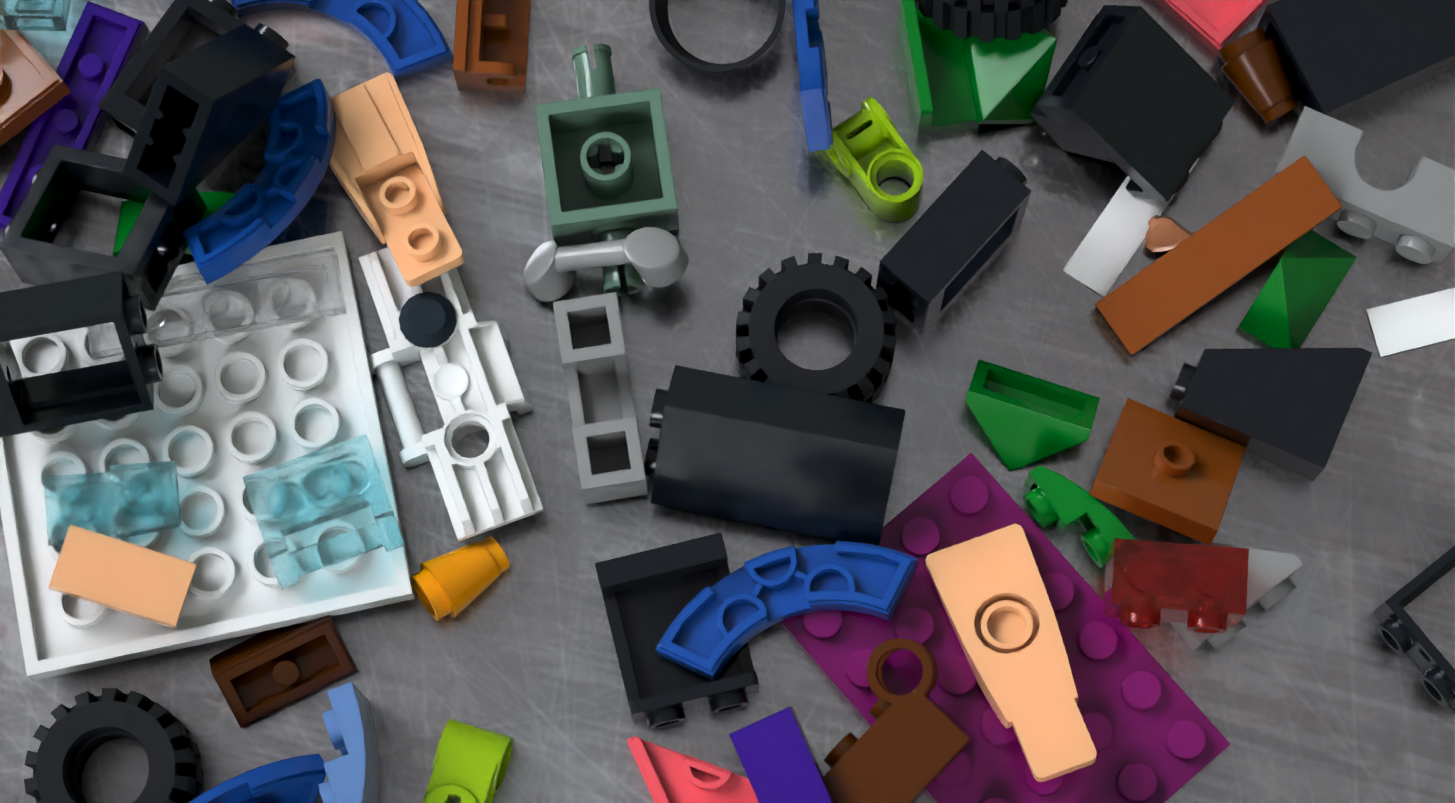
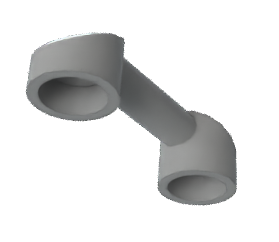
(650, 250)

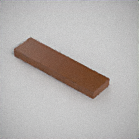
(1218, 255)

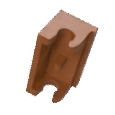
(491, 45)

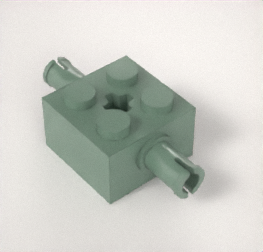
(598, 129)

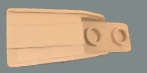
(392, 179)
(1014, 646)

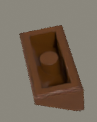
(281, 667)

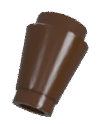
(1259, 74)

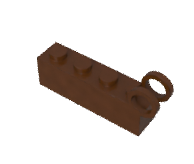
(906, 743)

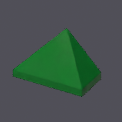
(1008, 76)
(1296, 292)
(1027, 414)

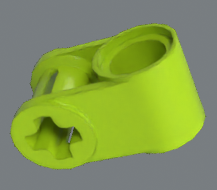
(871, 150)
(468, 764)

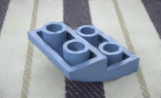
(352, 730)

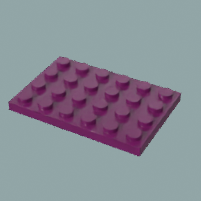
(1137, 716)

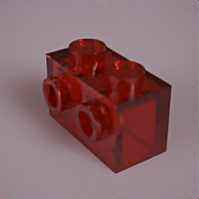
(1175, 584)

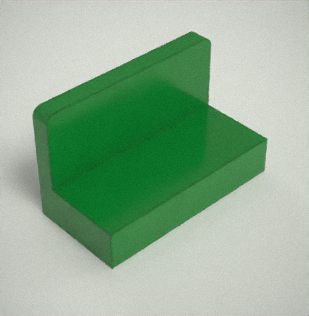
(935, 74)

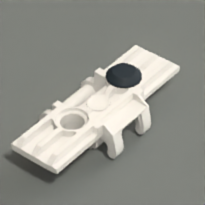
(471, 387)

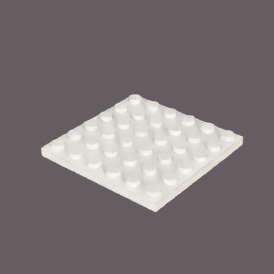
(221, 415)

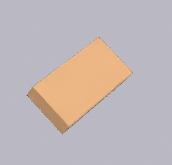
(122, 576)

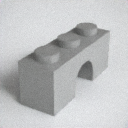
(1413, 217)
(600, 398)

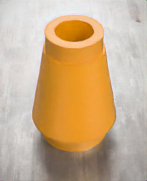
(458, 577)

